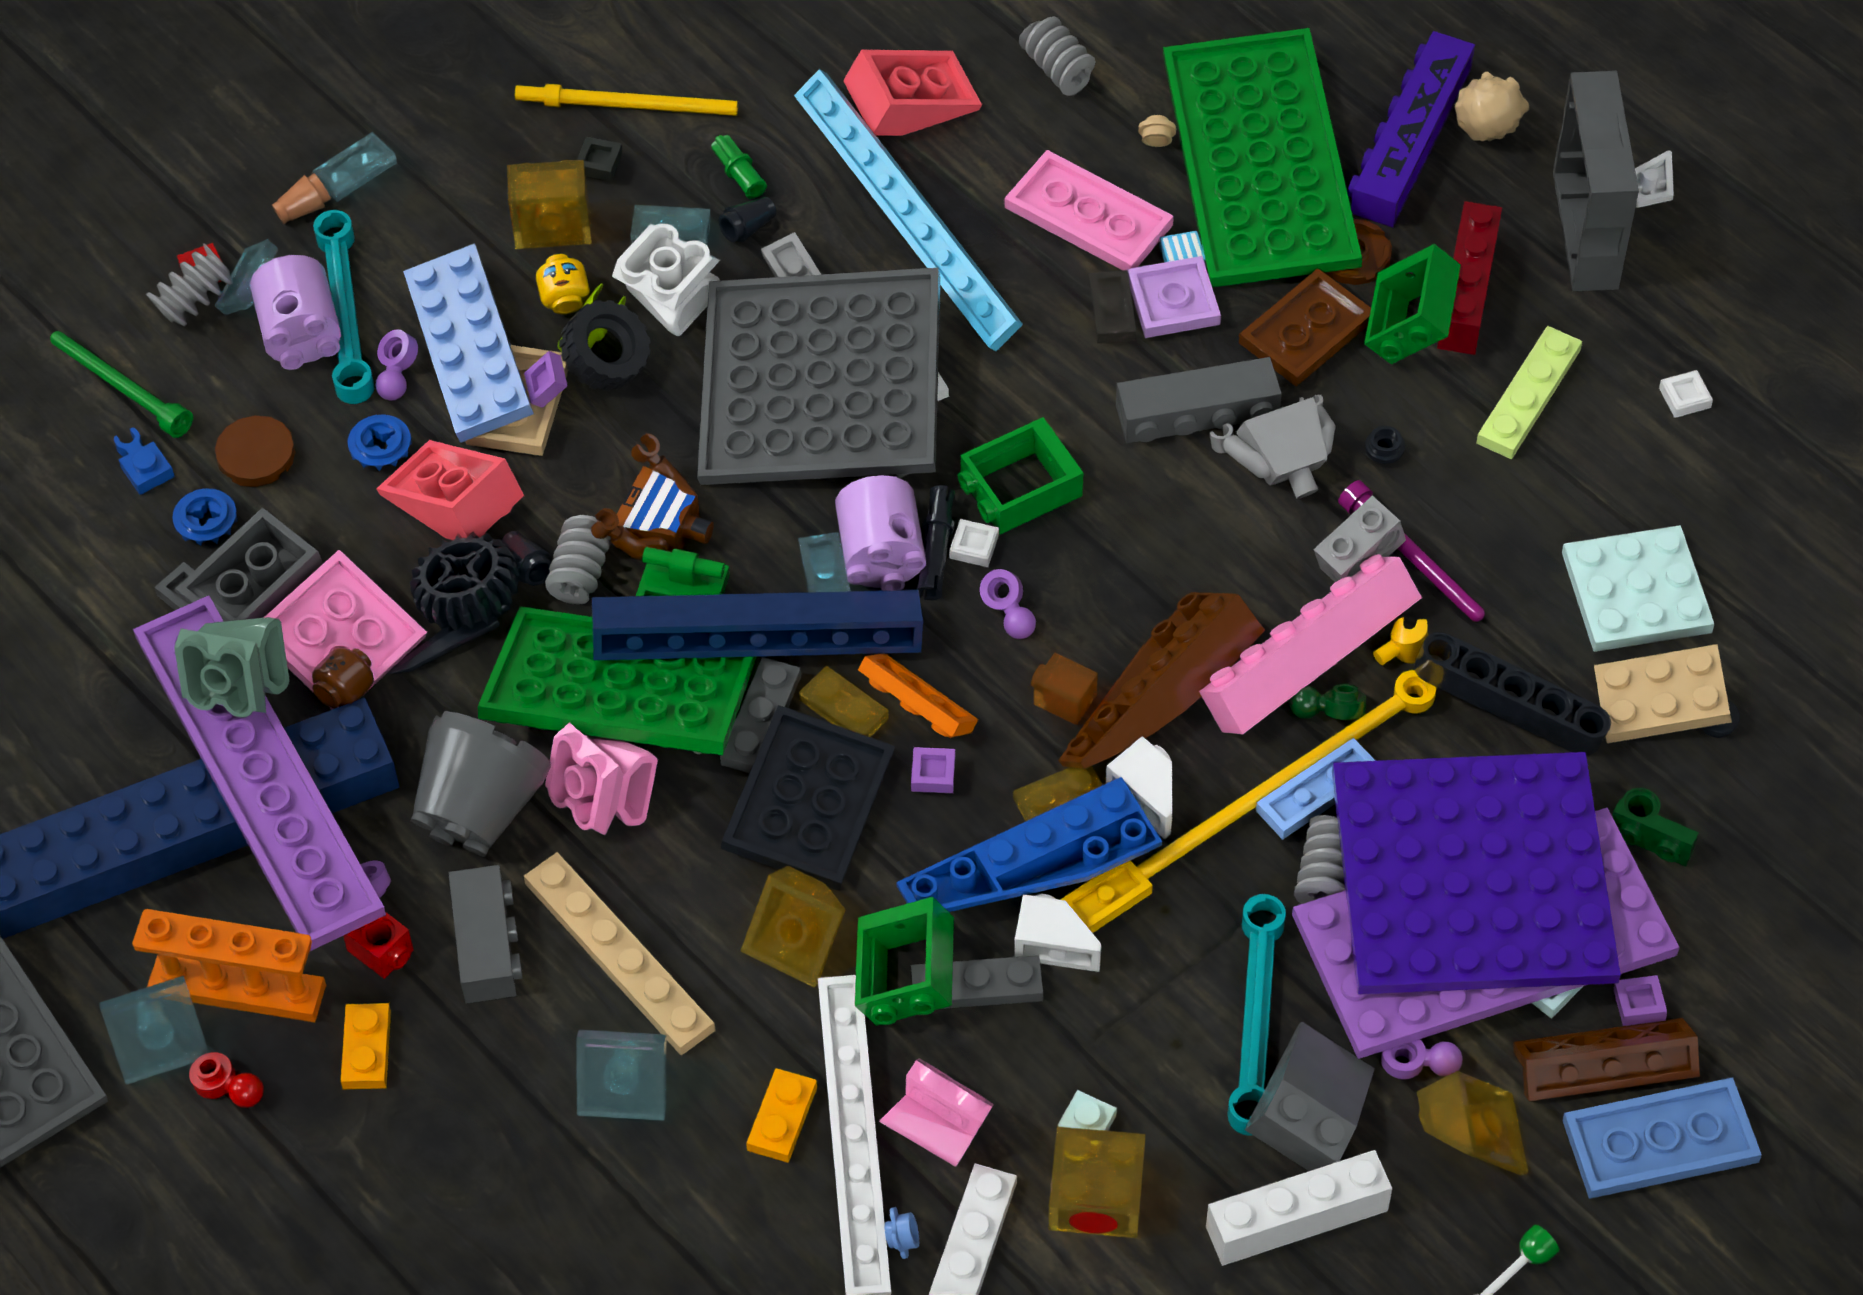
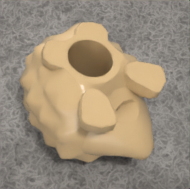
(1490, 107)

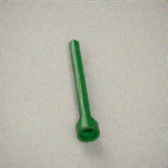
(172, 418)

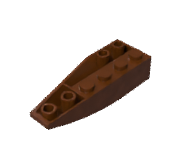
(1166, 674)

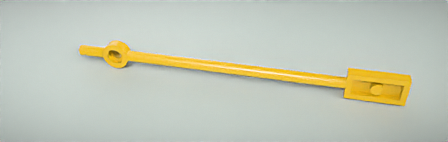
(1126, 885)

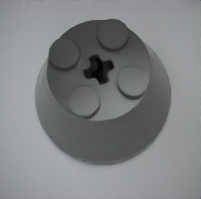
(474, 781)

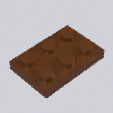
(1306, 327)

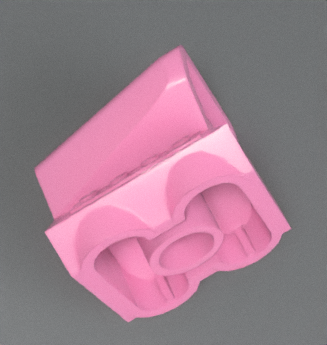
(600, 779)
(938, 1112)

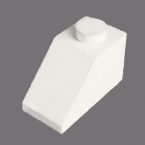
(1149, 778)
(1055, 934)

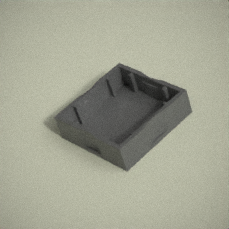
(1595, 180)

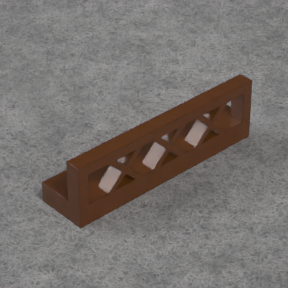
(1608, 1059)

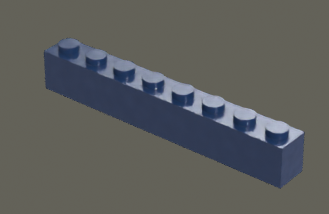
(756, 625)

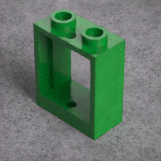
(1435, 281)
(1030, 439)
(896, 928)

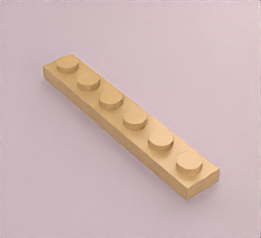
(619, 953)

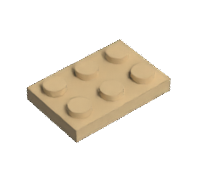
(530, 433)
(1663, 693)

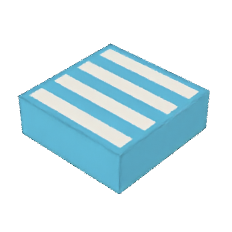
(1181, 246)

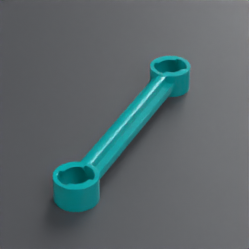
(343, 299)
(1257, 1004)

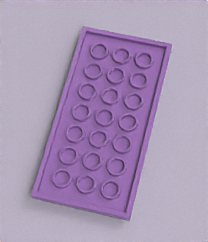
(1394, 1019)

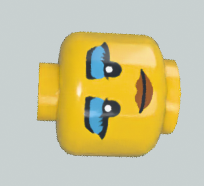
(562, 284)

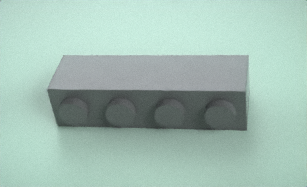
(1196, 399)

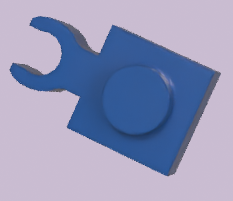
(143, 464)

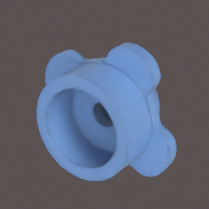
(902, 1232)

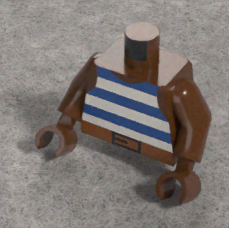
(657, 511)

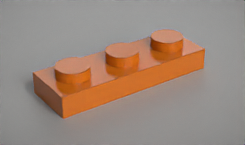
(917, 695)

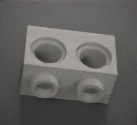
(1362, 535)

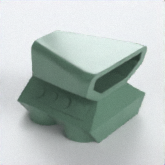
(232, 664)

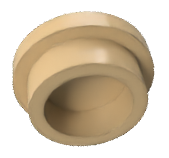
(1157, 131)

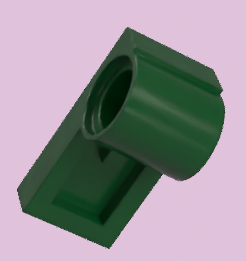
(1653, 832)

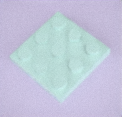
(1637, 588)

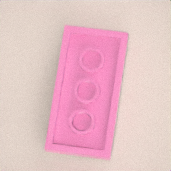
(1088, 211)

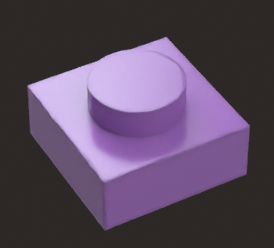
(545, 379)
(933, 770)
(1640, 1000)

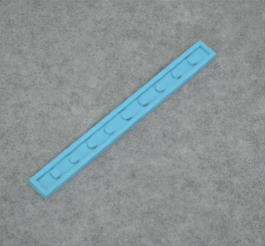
(908, 210)

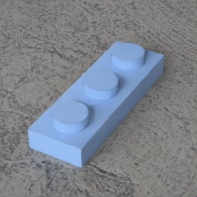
(1308, 792)

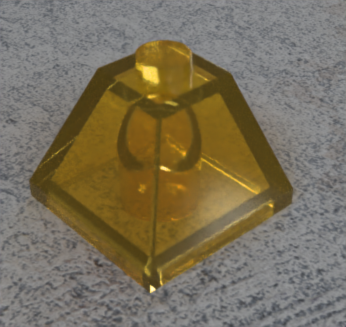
(794, 925)
(1474, 1120)

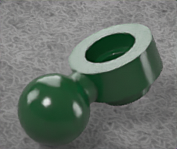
(1340, 703)

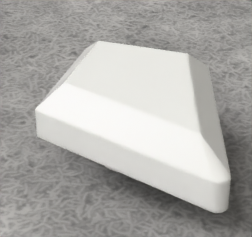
(1655, 180)

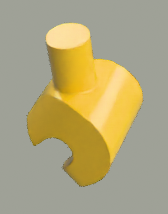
(1403, 643)

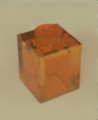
(1064, 688)

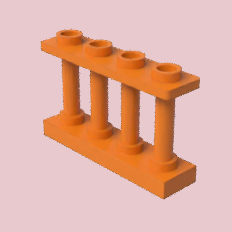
(232, 964)

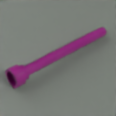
(1356, 495)

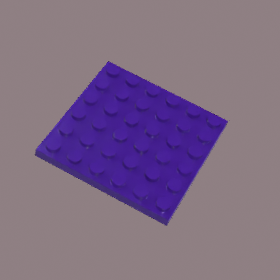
(1474, 873)

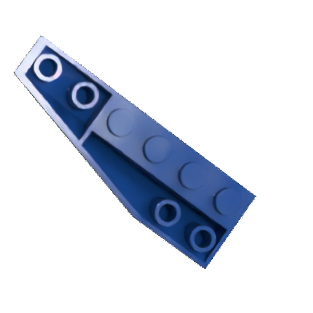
(1042, 853)

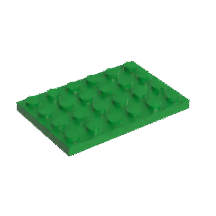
(551, 680)

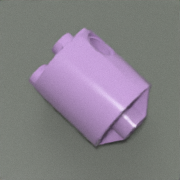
(295, 310)
(880, 532)

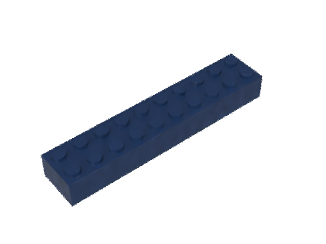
(170, 823)

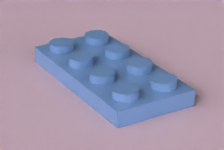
(1661, 1138)

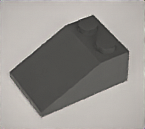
(252, 569)
(1312, 1100)

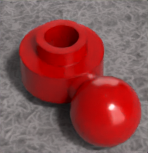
(244, 1089)

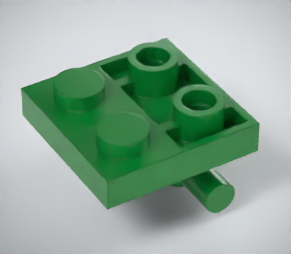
(681, 574)

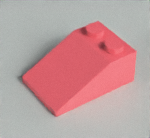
(909, 89)
(453, 489)

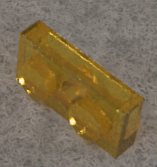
(843, 703)
(1054, 791)

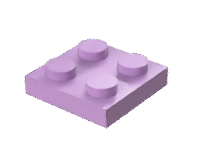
(1173, 297)

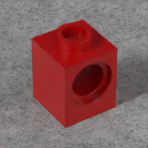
(384, 957)

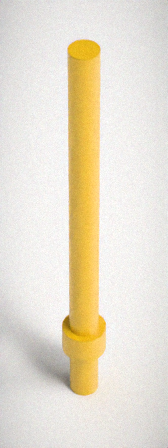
(554, 95)

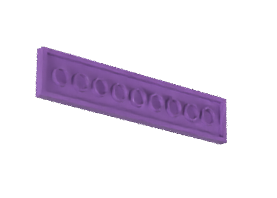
(269, 796)

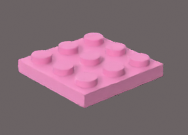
(345, 610)

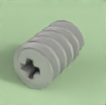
(1058, 54)
(191, 286)
(576, 561)
(1322, 861)

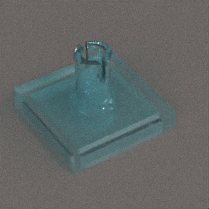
(154, 1029)
(621, 1075)

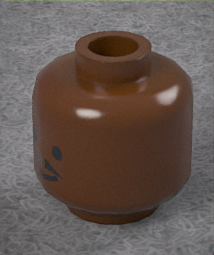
(342, 677)

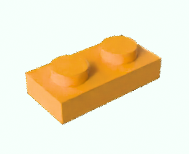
(365, 1046)
(781, 1115)

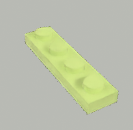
(1529, 392)

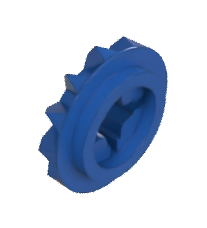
(388, 430)
(195, 505)

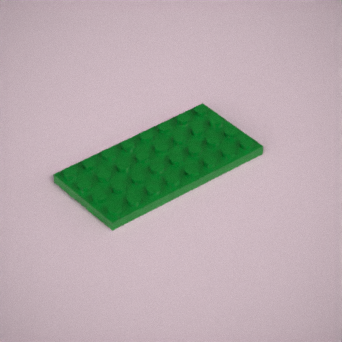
(1261, 158)

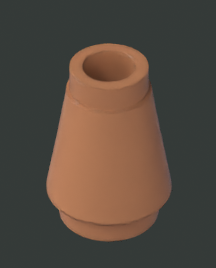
(301, 199)

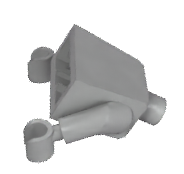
(1282, 444)

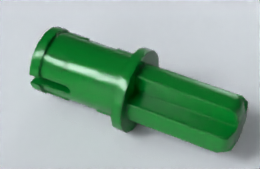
(739, 166)

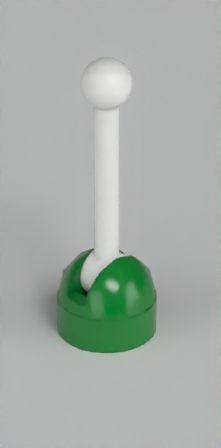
(1535, 1247)

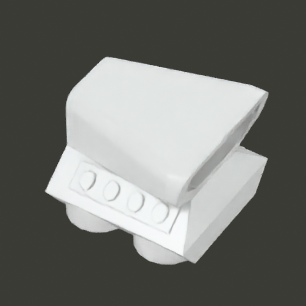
(668, 275)

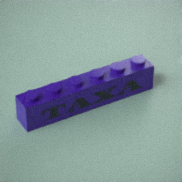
(1411, 129)

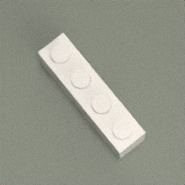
(1298, 1207)

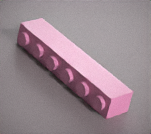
(1309, 644)

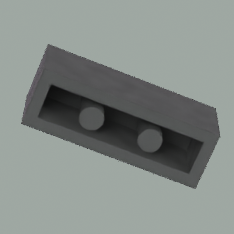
(484, 933)

